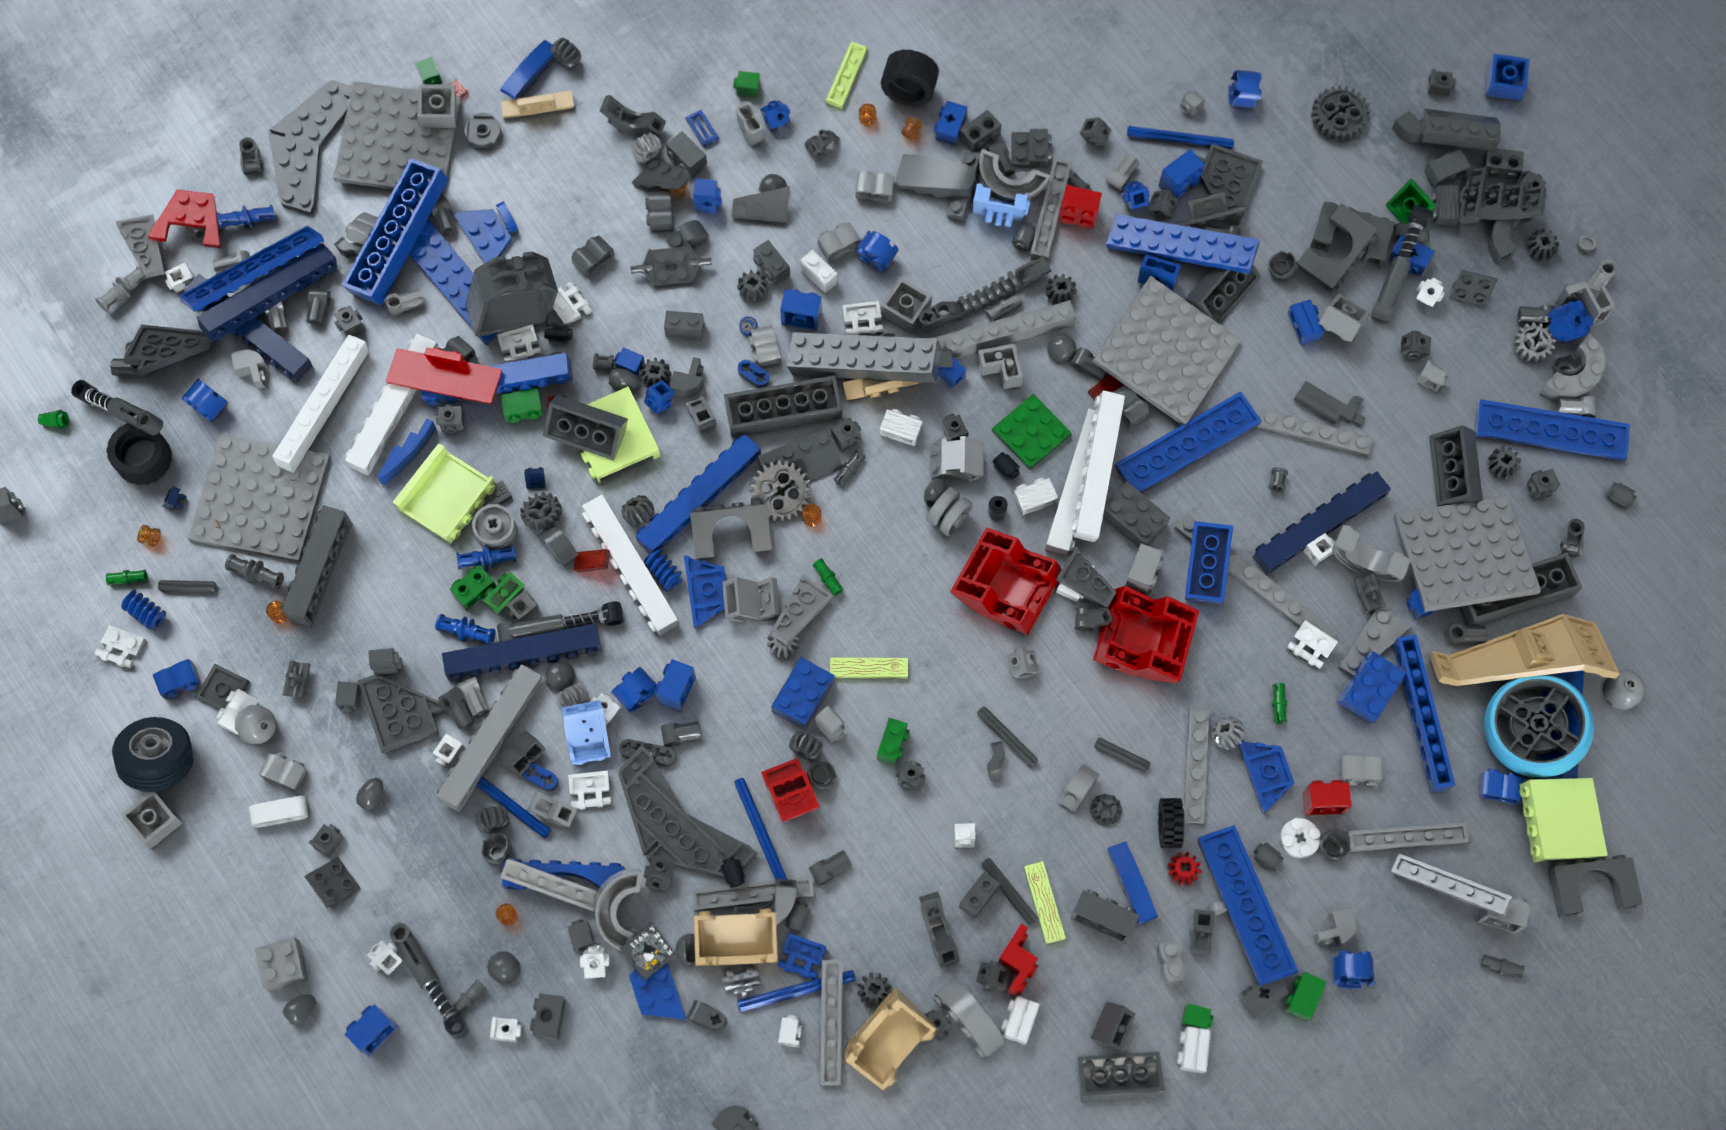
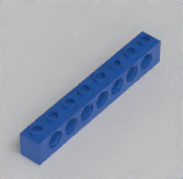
(1424, 714)

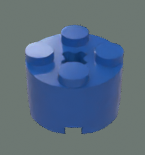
(1244, 88)
(876, 250)
(1570, 321)
(204, 400)
(635, 689)
(1353, 969)

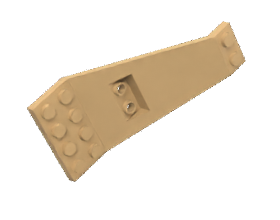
(1536, 650)

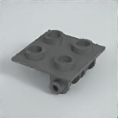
(1473, 288)
(332, 882)

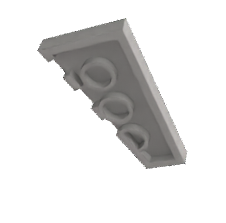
(145, 251)
(800, 609)
(1376, 636)

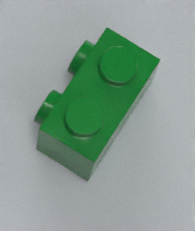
(521, 405)
(472, 587)
(507, 588)
(892, 741)
(1305, 995)

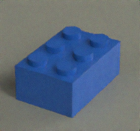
(1371, 687)
(803, 693)

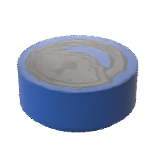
(747, 324)

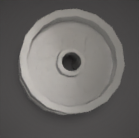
(949, 511)
(494, 527)

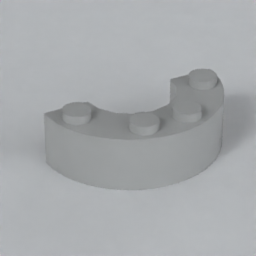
(1006, 188)
(1586, 380)
(1368, 560)
(607, 901)
(971, 1016)

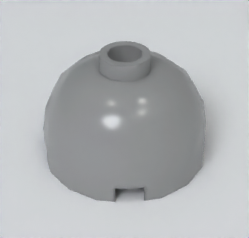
(1625, 690)
(255, 724)

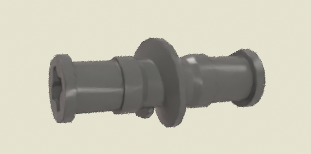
(254, 571)

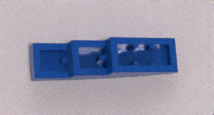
(528, 70)
(402, 456)
(1132, 882)

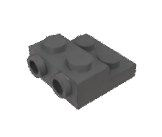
(1031, 148)

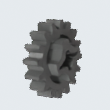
(541, 511)

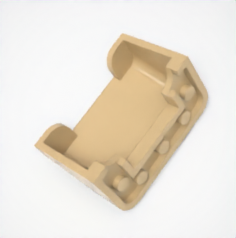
(735, 939)
(888, 1039)

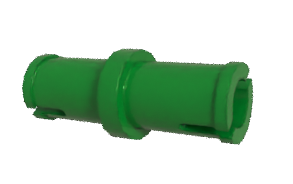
(126, 577)
(828, 577)
(1279, 703)

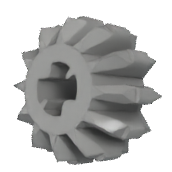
(646, 148)
(776, 646)
(572, 696)
(1228, 733)

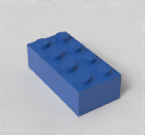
(1209, 562)

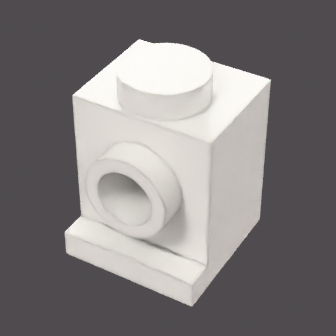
(178, 277)
(1313, 552)
(448, 744)
(964, 835)
(497, 1029)
(790, 1031)

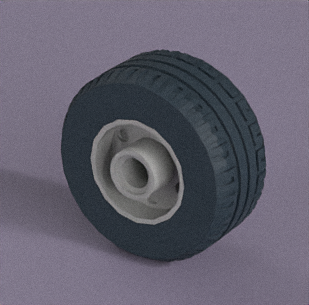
(152, 754)

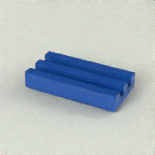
(709, 140)

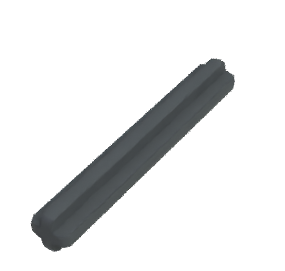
(1007, 736)
(1010, 891)

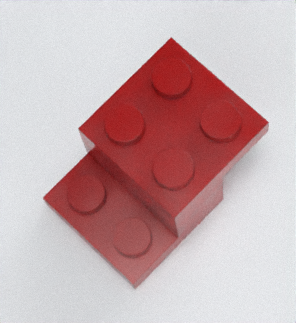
(790, 790)
(1018, 961)

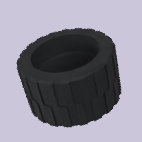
(909, 77)
(147, 472)

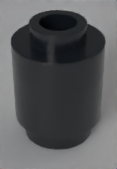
(558, 332)
(1006, 466)
(997, 507)
(733, 872)

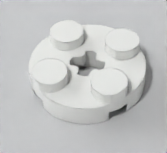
(1302, 849)

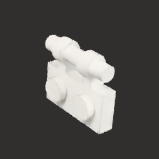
(564, 307)
(862, 313)
(516, 340)
(1314, 638)
(123, 641)
(587, 784)

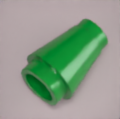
(54, 419)

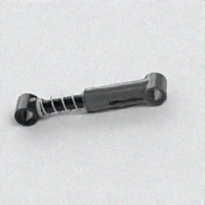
(1400, 265)
(118, 408)
(610, 614)
(427, 979)

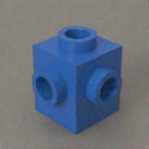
(775, 114)
(1135, 195)
(659, 397)

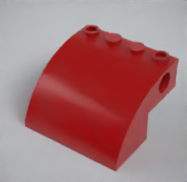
(1006, 581)
(1146, 636)

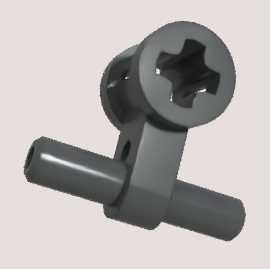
(818, 145)

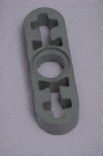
(662, 751)

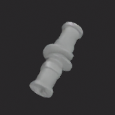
(121, 288)

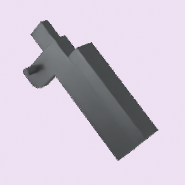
(1328, 406)

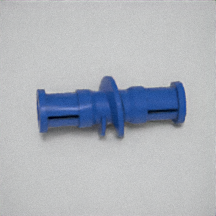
(246, 216)
(486, 557)
(465, 629)

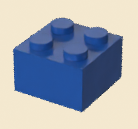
(1507, 77)
(1182, 174)
(801, 309)
(675, 685)
(370, 1029)

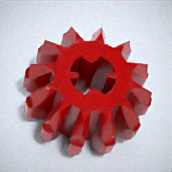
(1178, 863)

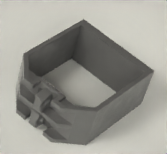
(529, 299)

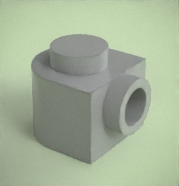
(1192, 103)

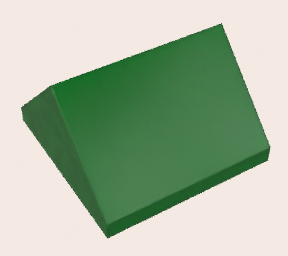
(1406, 197)

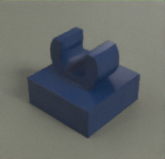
(535, 478)
(172, 497)

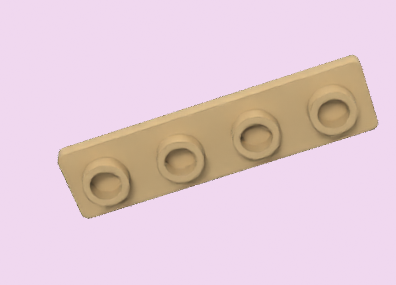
(537, 104)
(864, 387)

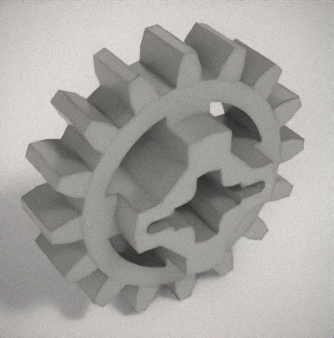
(1543, 342)

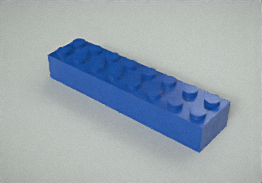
(395, 231)

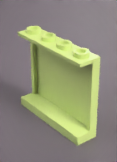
(637, 441)
(444, 494)
(1563, 819)

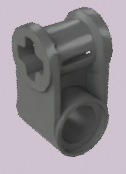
(250, 159)
(1572, 542)
(703, 1015)

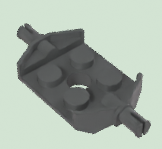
(656, 261)

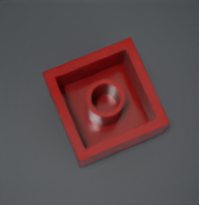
(1080, 206)
(1326, 798)

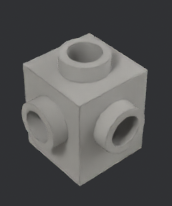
(1023, 663)

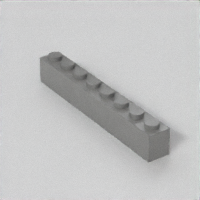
(1009, 329)
(490, 738)

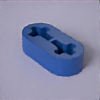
(506, 217)
(756, 370)
(538, 781)

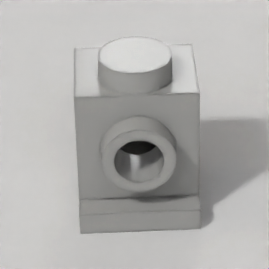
(1432, 377)

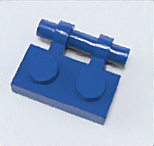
(804, 950)

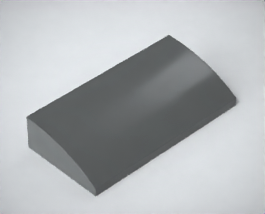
(1120, 1076)

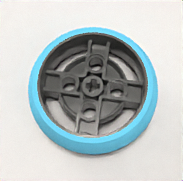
(1569, 745)

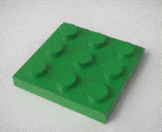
(1031, 431)

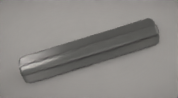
(186, 586)
(1122, 754)

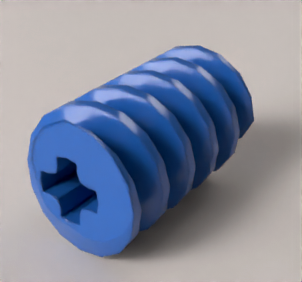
(662, 571)
(143, 610)

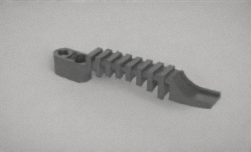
(965, 307)

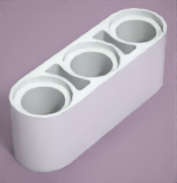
(278, 811)

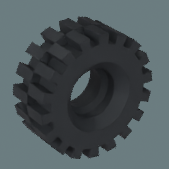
(1171, 823)

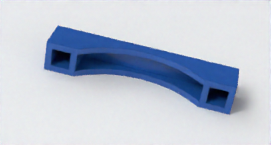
(593, 873)

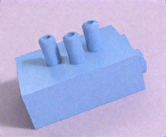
(998, 208)
(586, 732)

